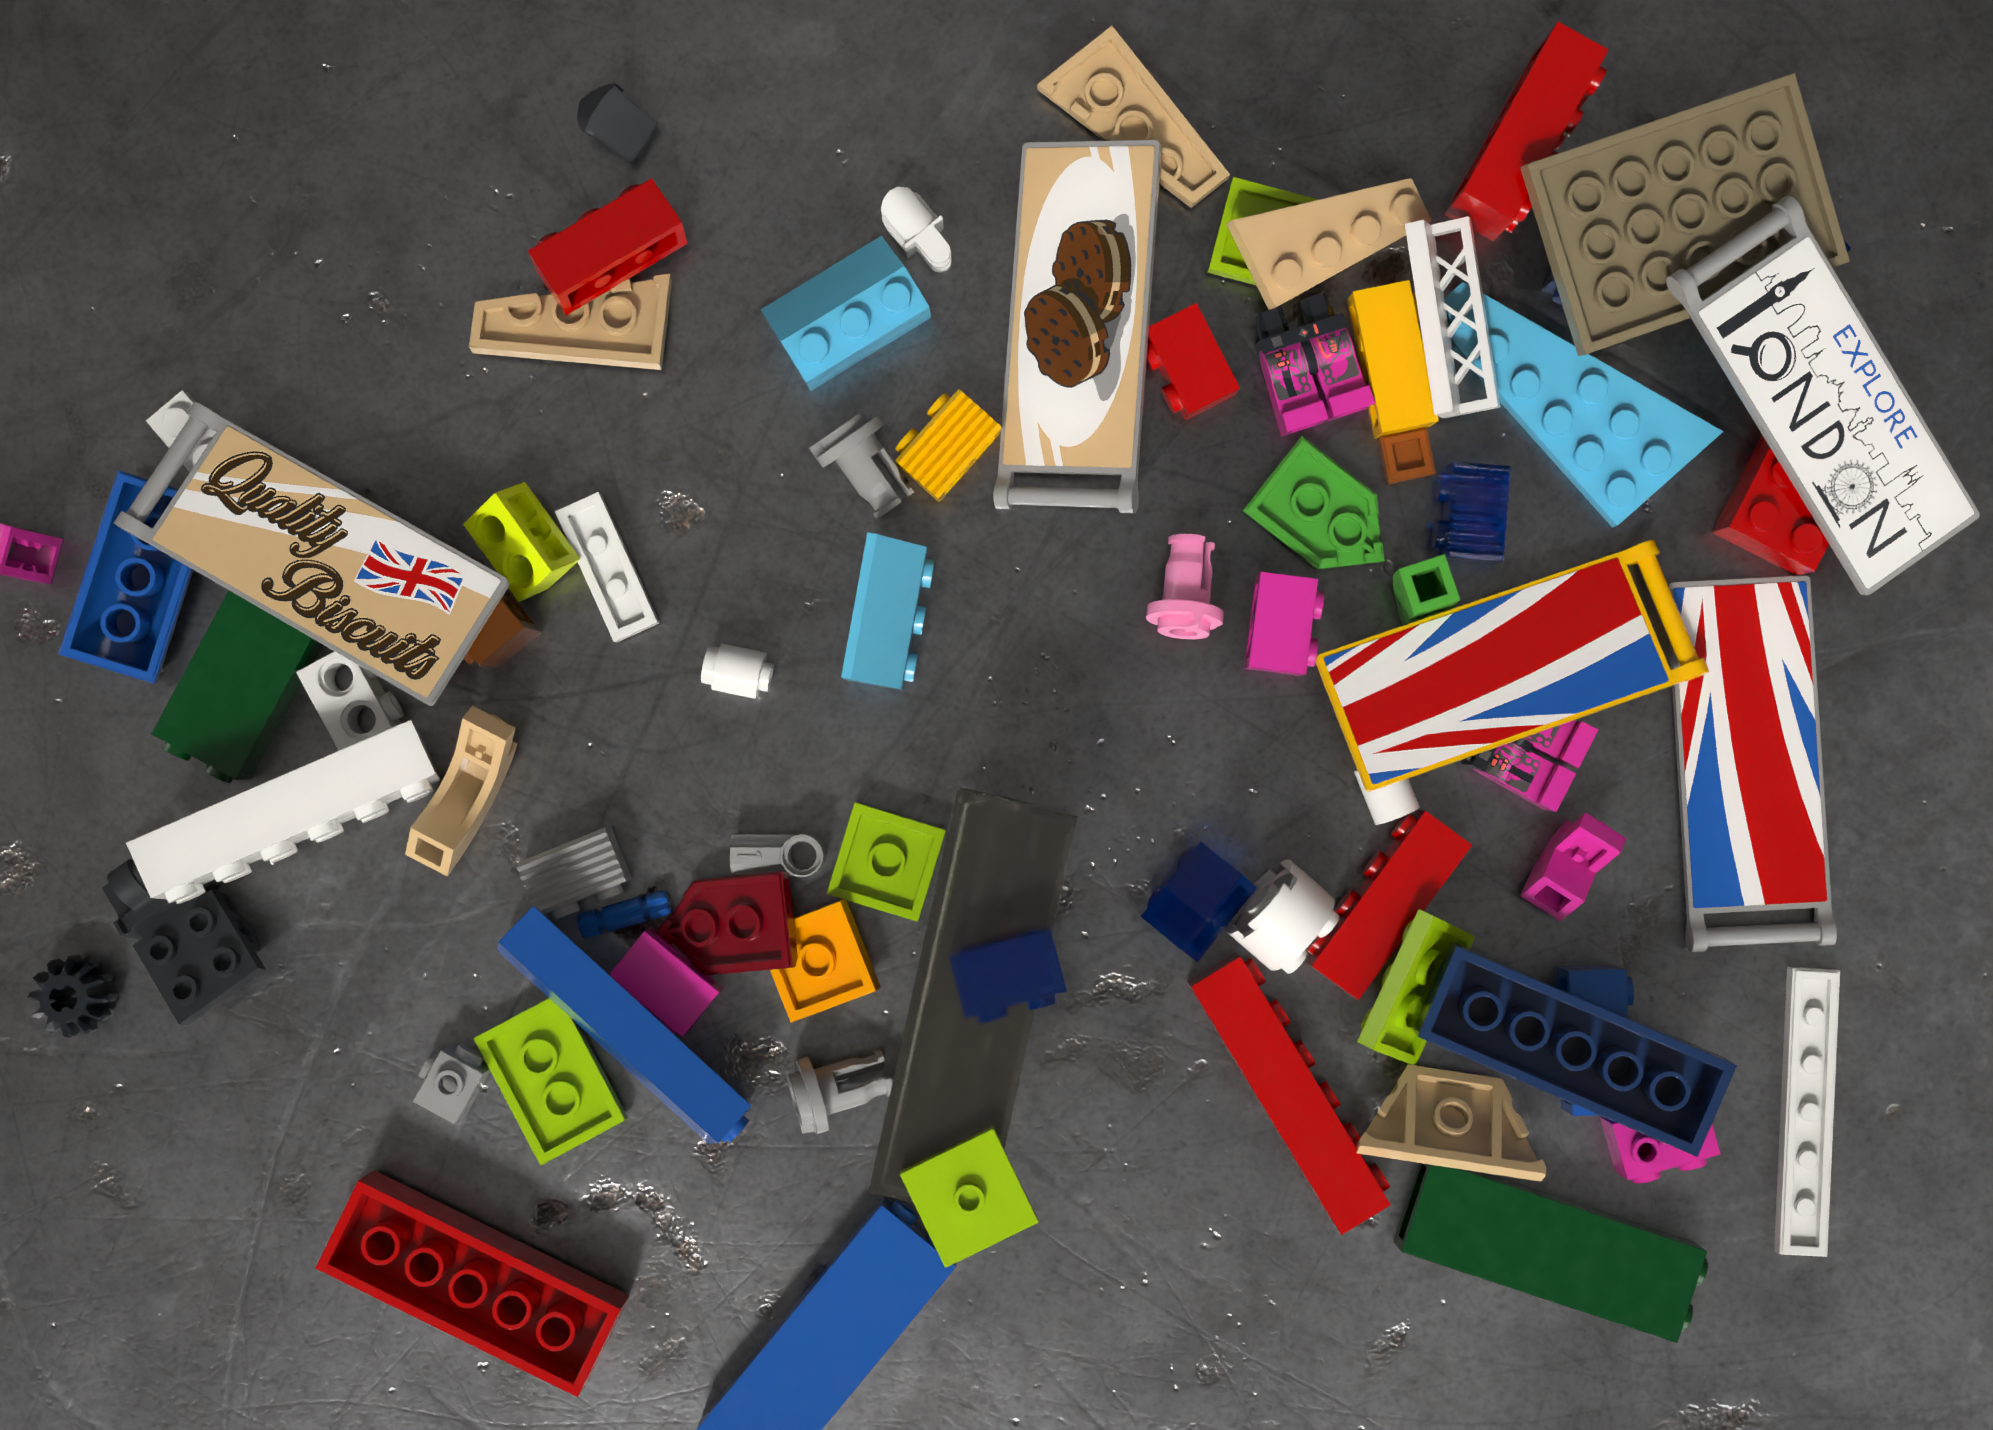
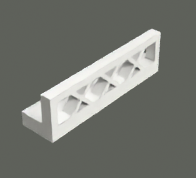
(1434, 320)

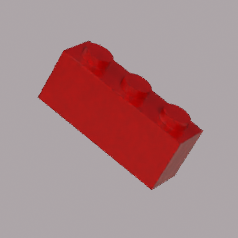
(608, 246)

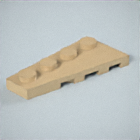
(1121, 100)
(1317, 239)
(614, 329)

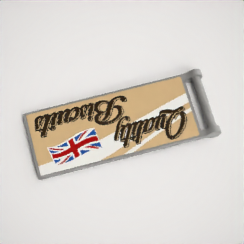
(318, 556)

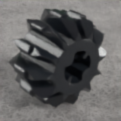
(55, 999)

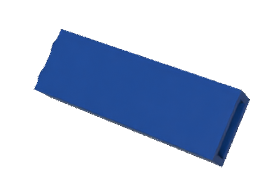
(624, 1028)
(835, 1328)

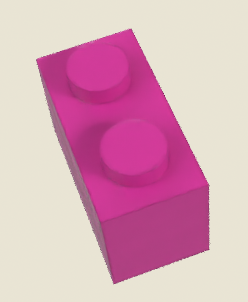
(1282, 624)
(665, 982)

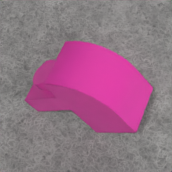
(1569, 864)

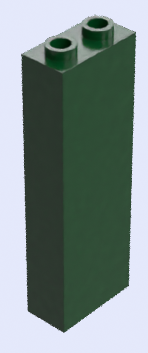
(235, 690)
(1552, 1249)

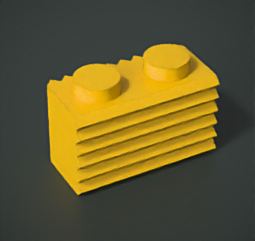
(947, 443)

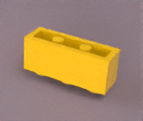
(1392, 357)

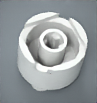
(1284, 918)

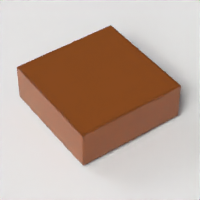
(1406, 455)

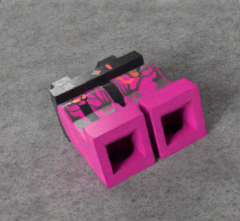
(1310, 368)
(1529, 773)

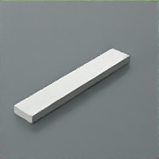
(1807, 1111)

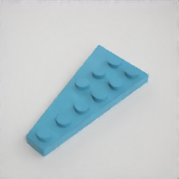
(1589, 418)

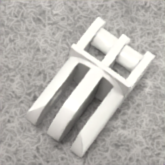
(916, 227)

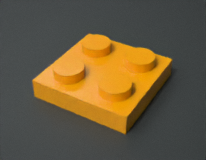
(829, 964)

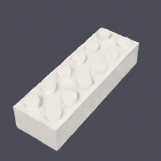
(283, 812)

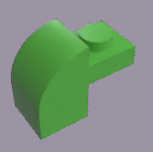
(1424, 589)

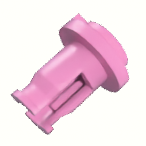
(1186, 597)

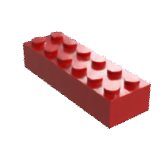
(472, 1282)

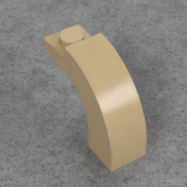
(465, 793)

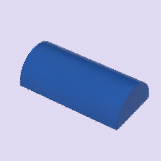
(127, 594)

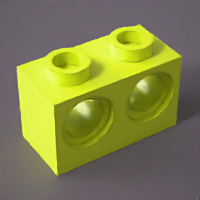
(521, 541)

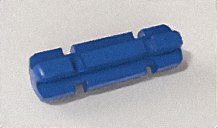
(624, 914)

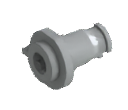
(864, 462)
(816, 1092)

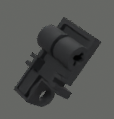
(190, 949)

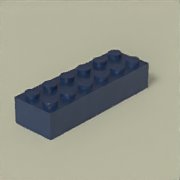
(1574, 1048)

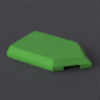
(1319, 510)

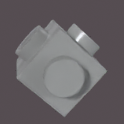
(452, 1081)

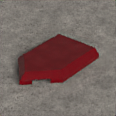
(735, 924)

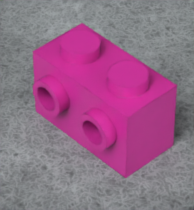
(1643, 1157)

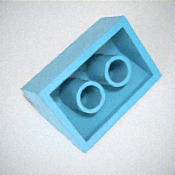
(847, 312)
(887, 612)

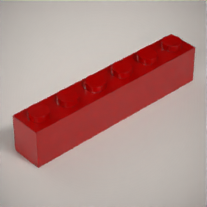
(1289, 1092)

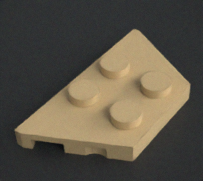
(1452, 1124)

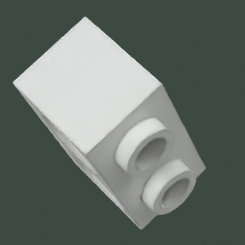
(341, 708)

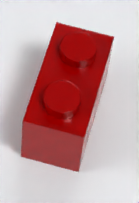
(1189, 363)

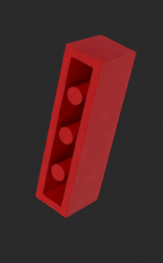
(1389, 898)

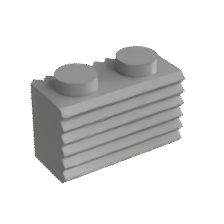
(574, 872)

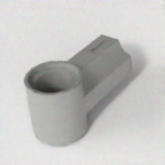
(772, 854)

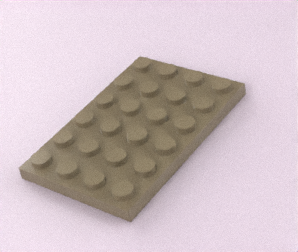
(1668, 196)

